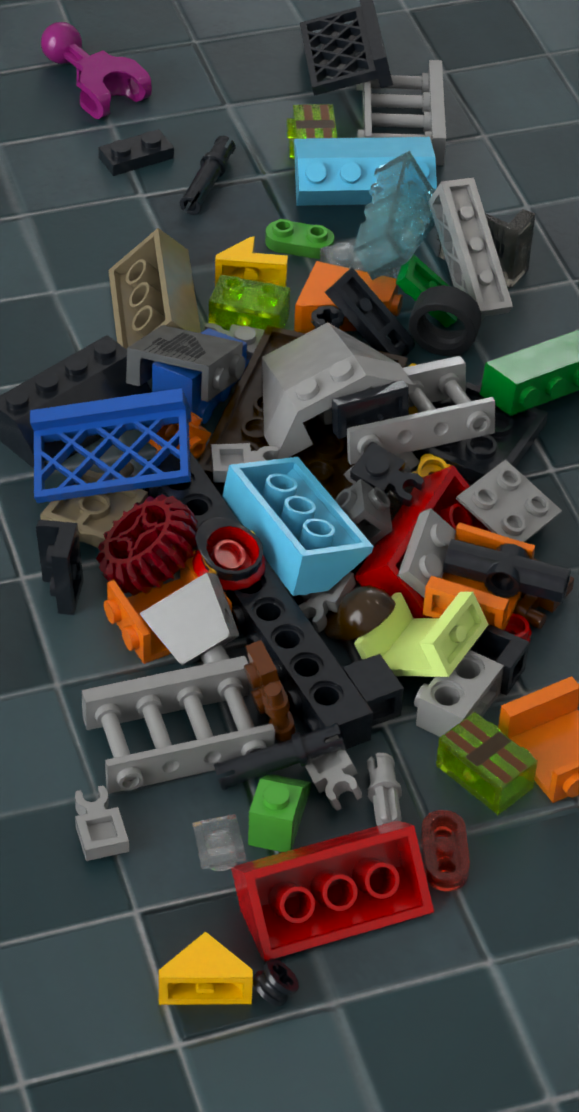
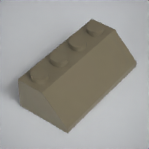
(153, 289)

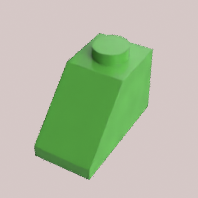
(277, 812)

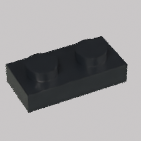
(136, 152)

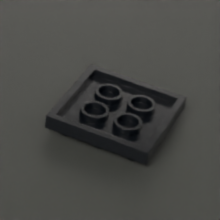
(481, 454)

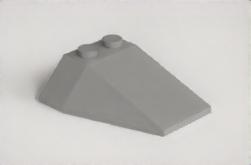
(309, 374)

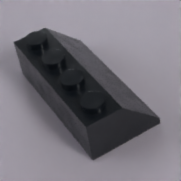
(85, 376)

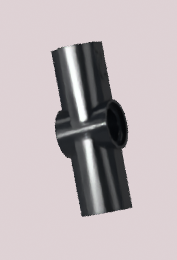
(507, 570)

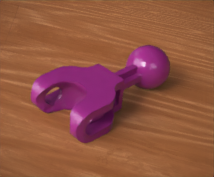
(97, 74)

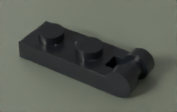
(369, 315)

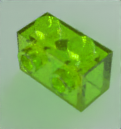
(248, 303)

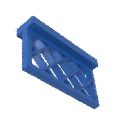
(110, 420)

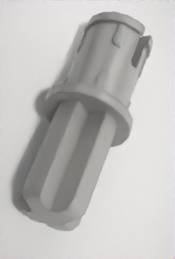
(384, 789)

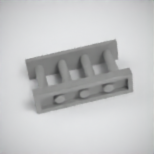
(430, 102)
(431, 426)
(167, 693)

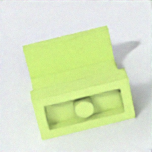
(425, 644)

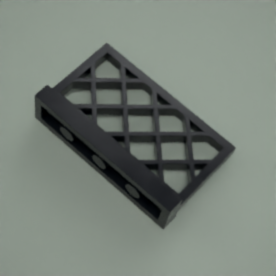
(368, 42)

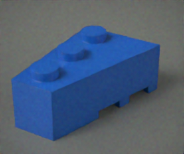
(174, 377)

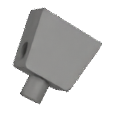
(194, 621)

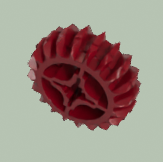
(148, 544)

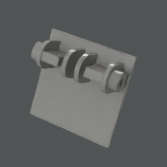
(509, 503)

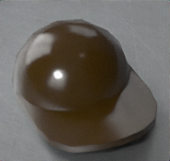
(359, 613)

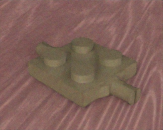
(95, 512)

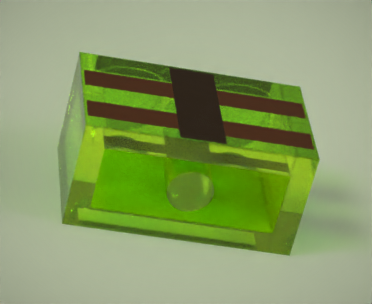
(310, 122)
(486, 763)

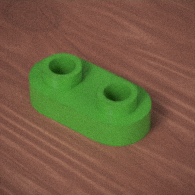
(297, 238)

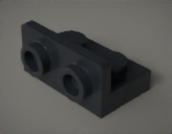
(61, 562)

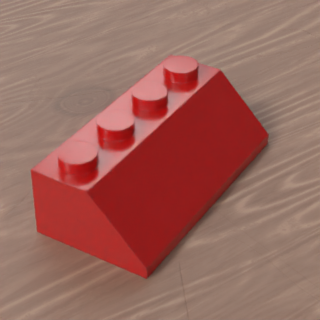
(384, 562)
(333, 889)

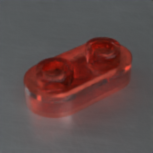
(447, 853)

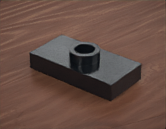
(369, 406)

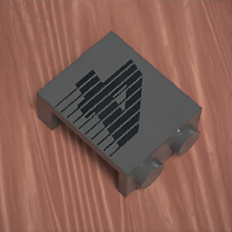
(214, 356)

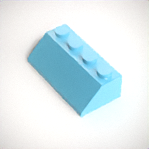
(344, 168)
(297, 522)

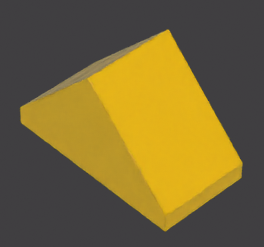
(205, 976)

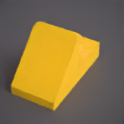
(246, 264)

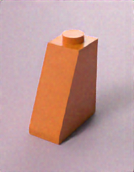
(326, 274)

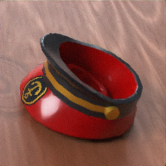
(229, 552)

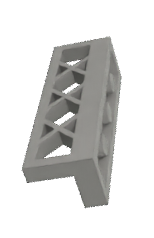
(469, 245)

